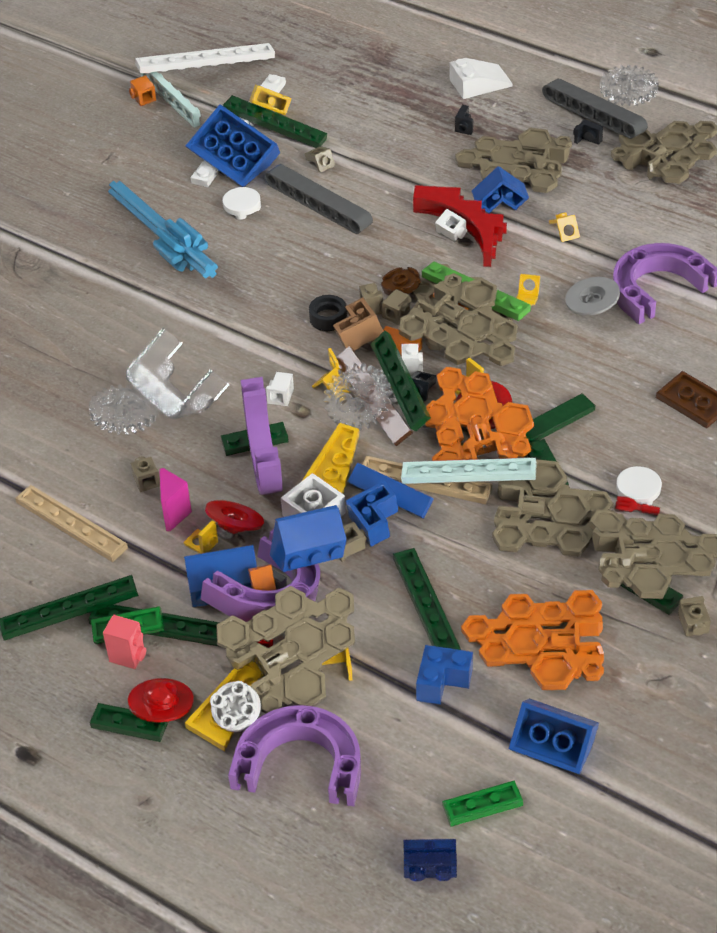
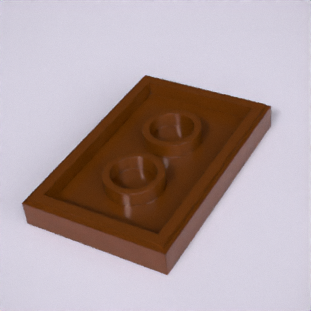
(690, 398)

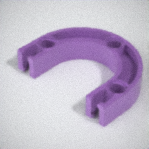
(654, 258)
(263, 454)
(246, 602)
(290, 725)

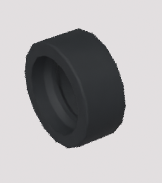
(327, 302)

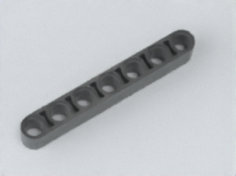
(595, 108)
(319, 199)

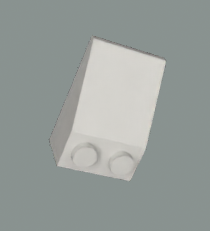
(477, 77)

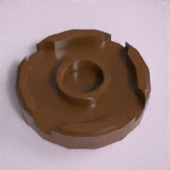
(402, 280)

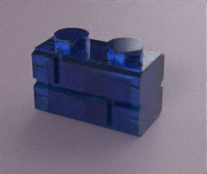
(430, 859)

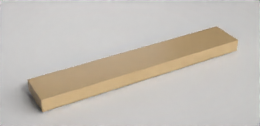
(470, 491)
(71, 523)

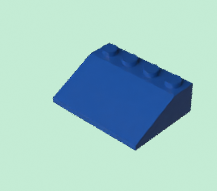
(233, 146)

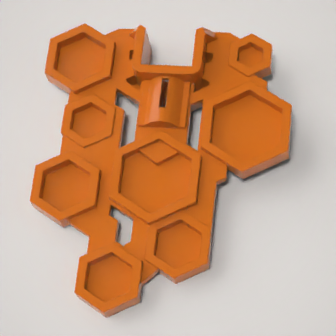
(474, 412)
(528, 640)

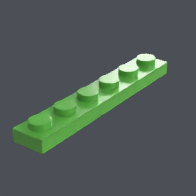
(504, 303)

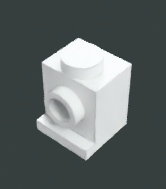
(451, 225)
(412, 358)
(280, 389)

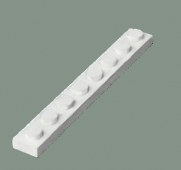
(204, 58)

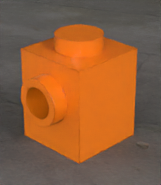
(142, 90)

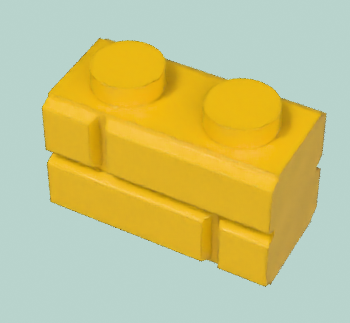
(270, 99)

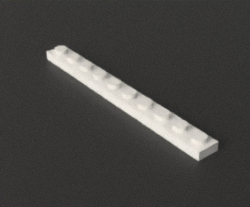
(205, 172)

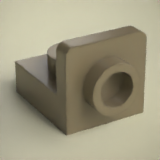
(322, 157)

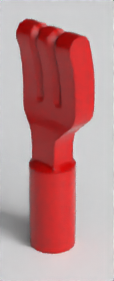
(629, 505)

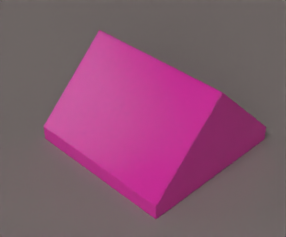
(174, 499)

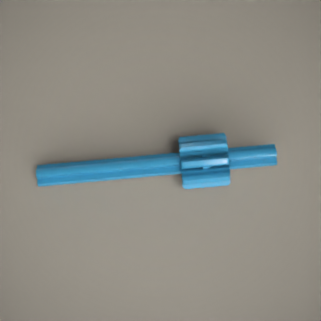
(177, 241)

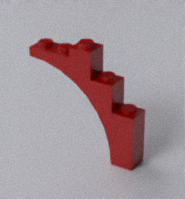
(484, 227)

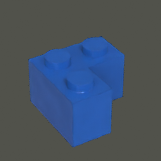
(500, 187)
(371, 509)
(441, 668)

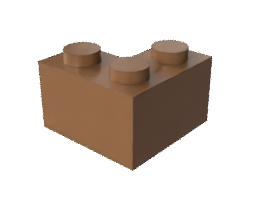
(359, 327)

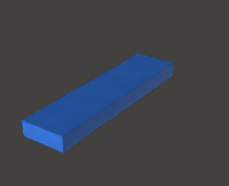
(407, 497)

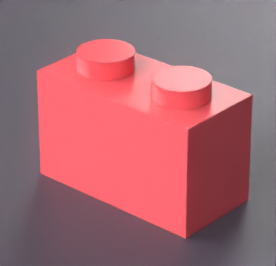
(124, 642)

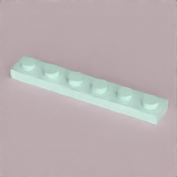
(174, 98)
(469, 470)

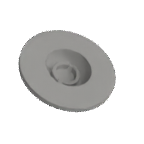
(592, 295)

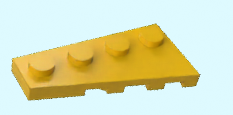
(336, 457)
(202, 721)

